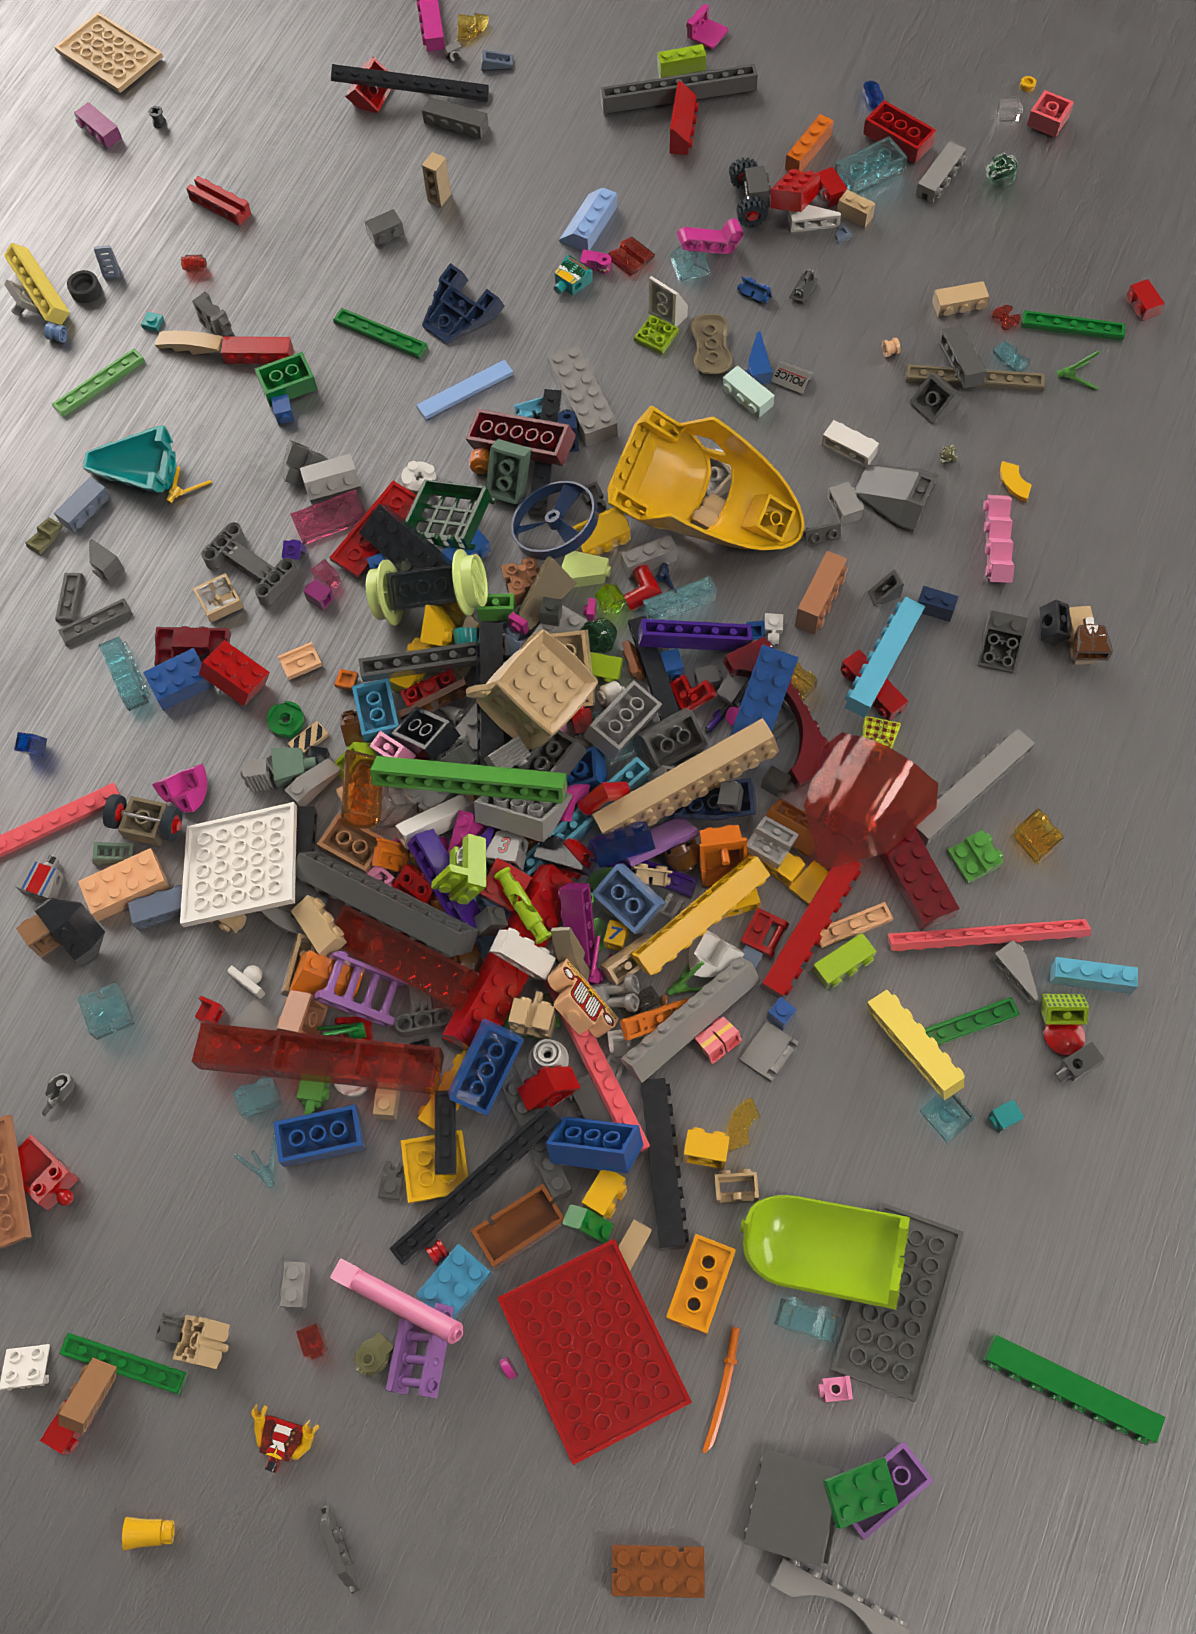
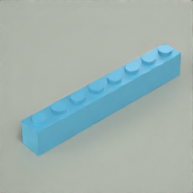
(882, 660)

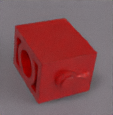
(582, 720)

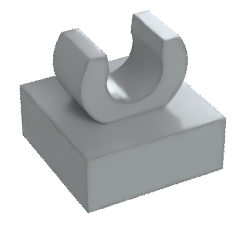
(452, 49)

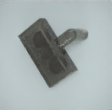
(647, 999)

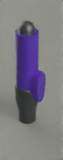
(717, 717)

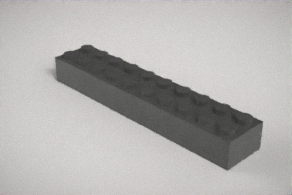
(386, 903)

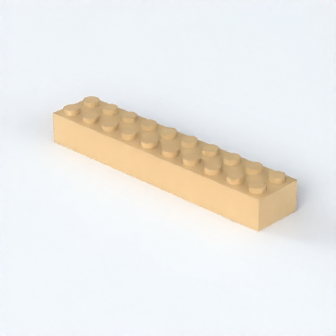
(690, 779)

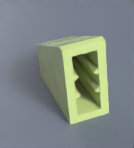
(586, 568)

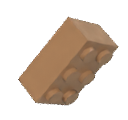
(349, 844)

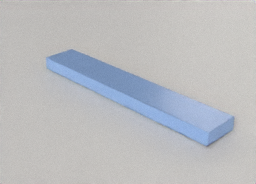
(464, 389)

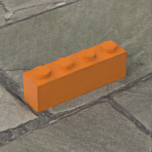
(809, 143)

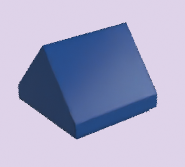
(757, 629)

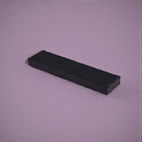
(445, 1135)

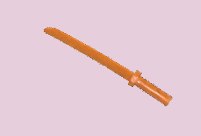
(724, 1389)

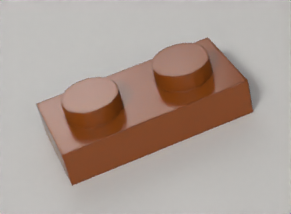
(631, 655)

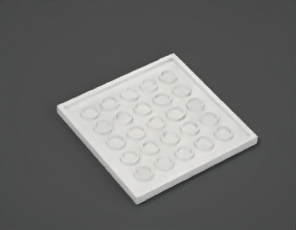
(239, 865)

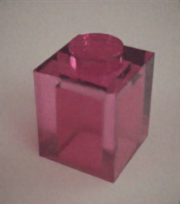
(326, 574)

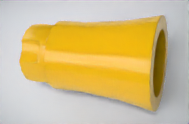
(146, 1533)

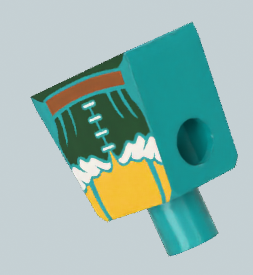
(572, 276)

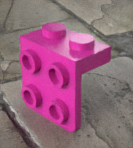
(704, 30)

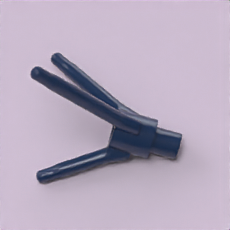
(663, 575)

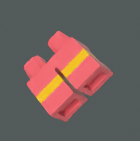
(717, 1039)

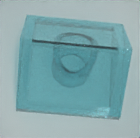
(689, 264)
(948, 1116)

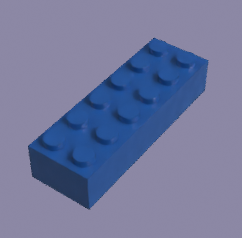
(765, 688)

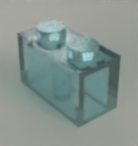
(257, 1097)

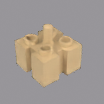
(532, 1018)
(202, 1342)

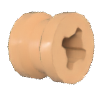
(891, 347)

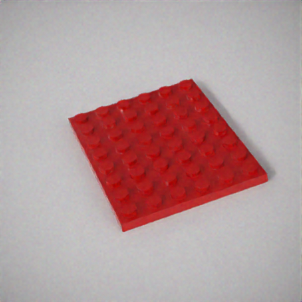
(594, 1351)

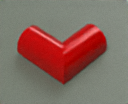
(646, 588)
(692, 697)
(601, 795)

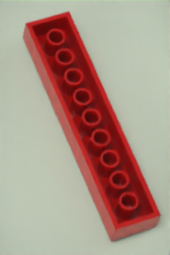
(498, 980)

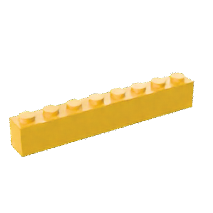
(700, 915)

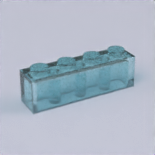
(680, 599)
(124, 674)

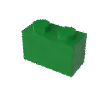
(587, 1224)

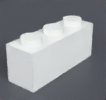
(850, 443)
(523, 954)

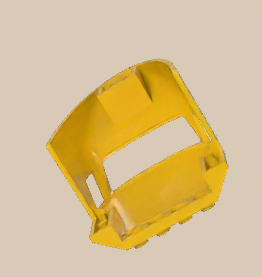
(669, 471)

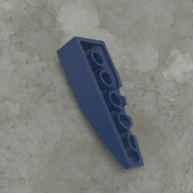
(708, 809)

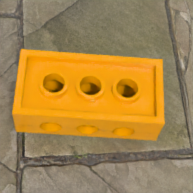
(708, 1298)

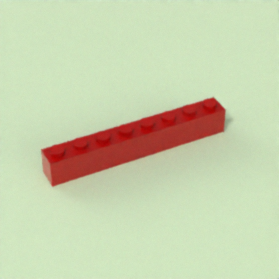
(809, 928)

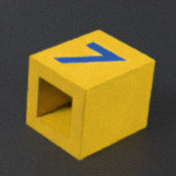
(616, 935)

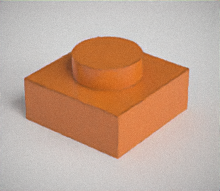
(346, 679)

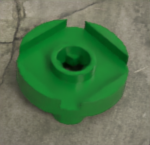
(280, 711)

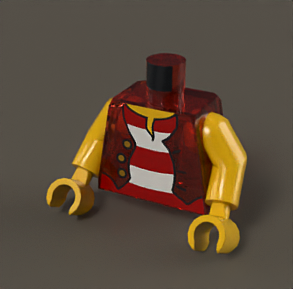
(281, 1438)

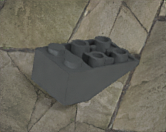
(1002, 640)

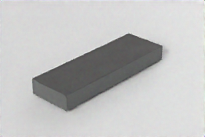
(69, 597)

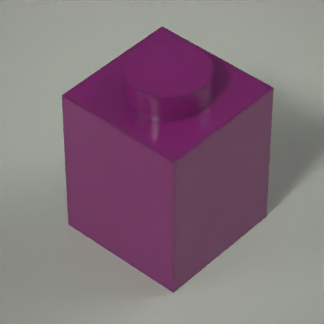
(318, 594)

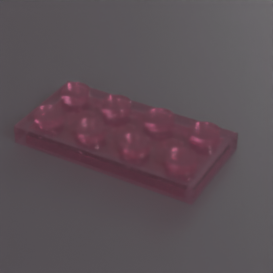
(328, 516)

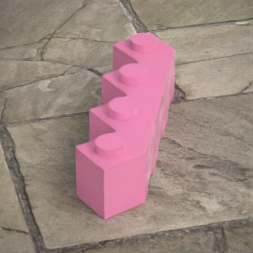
(998, 538)

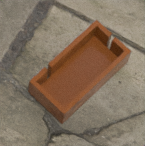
(518, 1226)
(658, 1571)

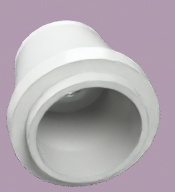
(558, 1052)

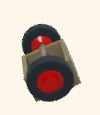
(142, 819)

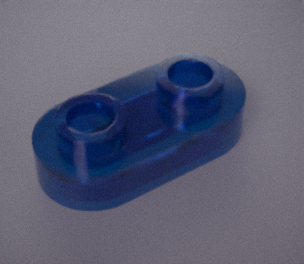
(872, 94)

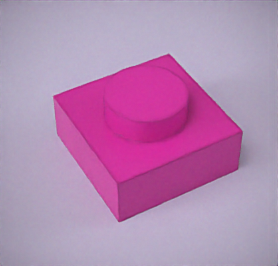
(590, 609)
(518, 624)

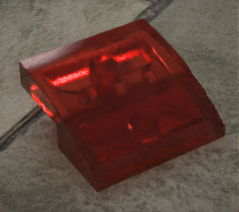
(631, 256)

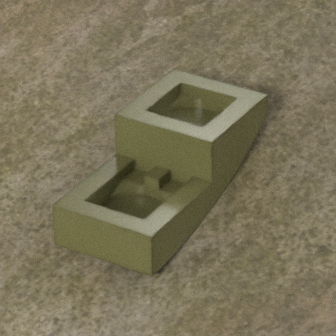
(45, 536)

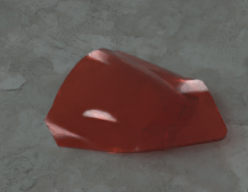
(864, 800)

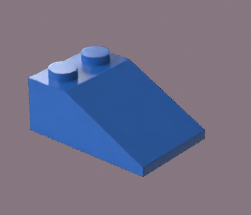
(590, 769)

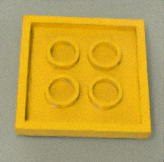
(420, 1169)

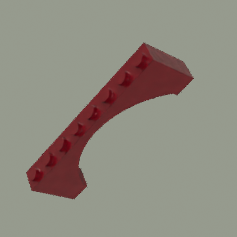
(741, 663)

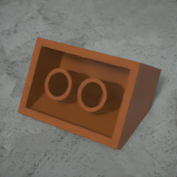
(795, 820)

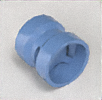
(55, 332)

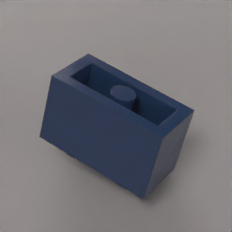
(938, 603)

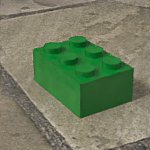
(286, 376)

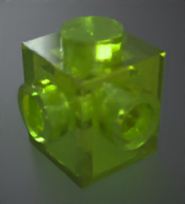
(610, 598)

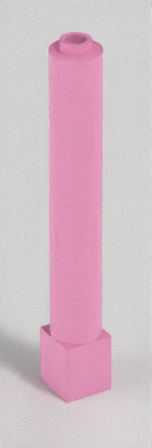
(397, 1302)

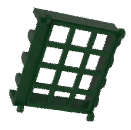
(457, 491)

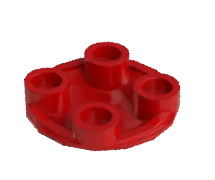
(1064, 1038)

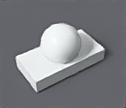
(249, 979)

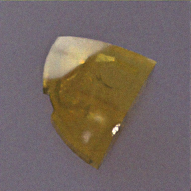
(470, 26)

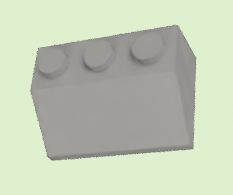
(330, 477)

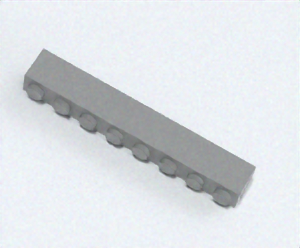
(975, 783)
(690, 1019)

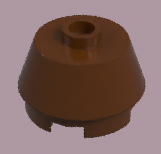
(683, 856)

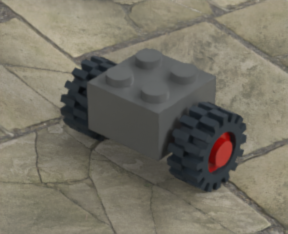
(755, 190)

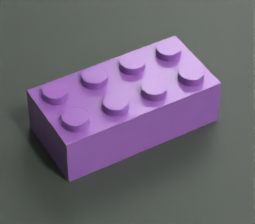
(908, 1481)

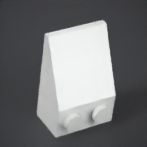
(666, 303)

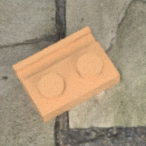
(300, 661)

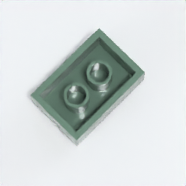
(508, 471)

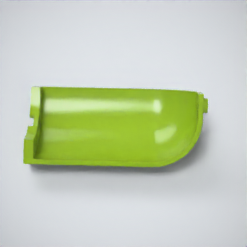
(827, 1248)

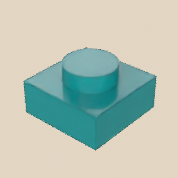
(152, 321)

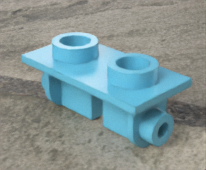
(529, 408)

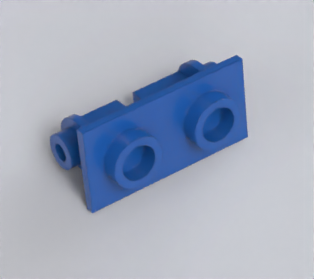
(761, 291)

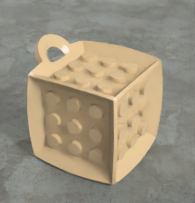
(536, 690)

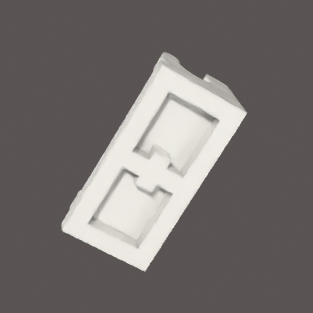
(618, 1046)

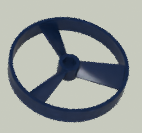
(573, 539)

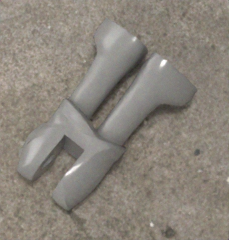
(629, 987)

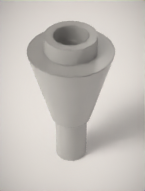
(455, 714)

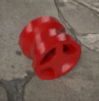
(437, 1252)

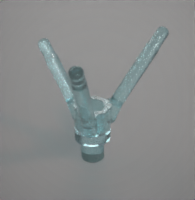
(263, 1172)

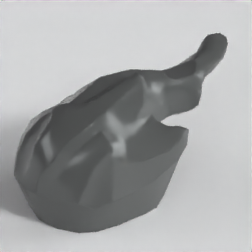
(60, 1087)

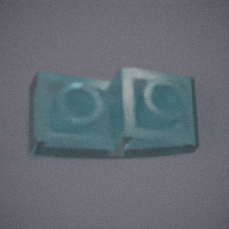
(1008, 356)

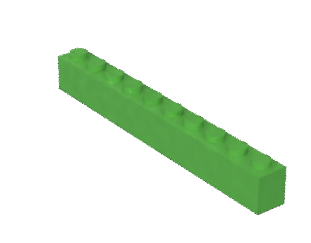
(469, 779)

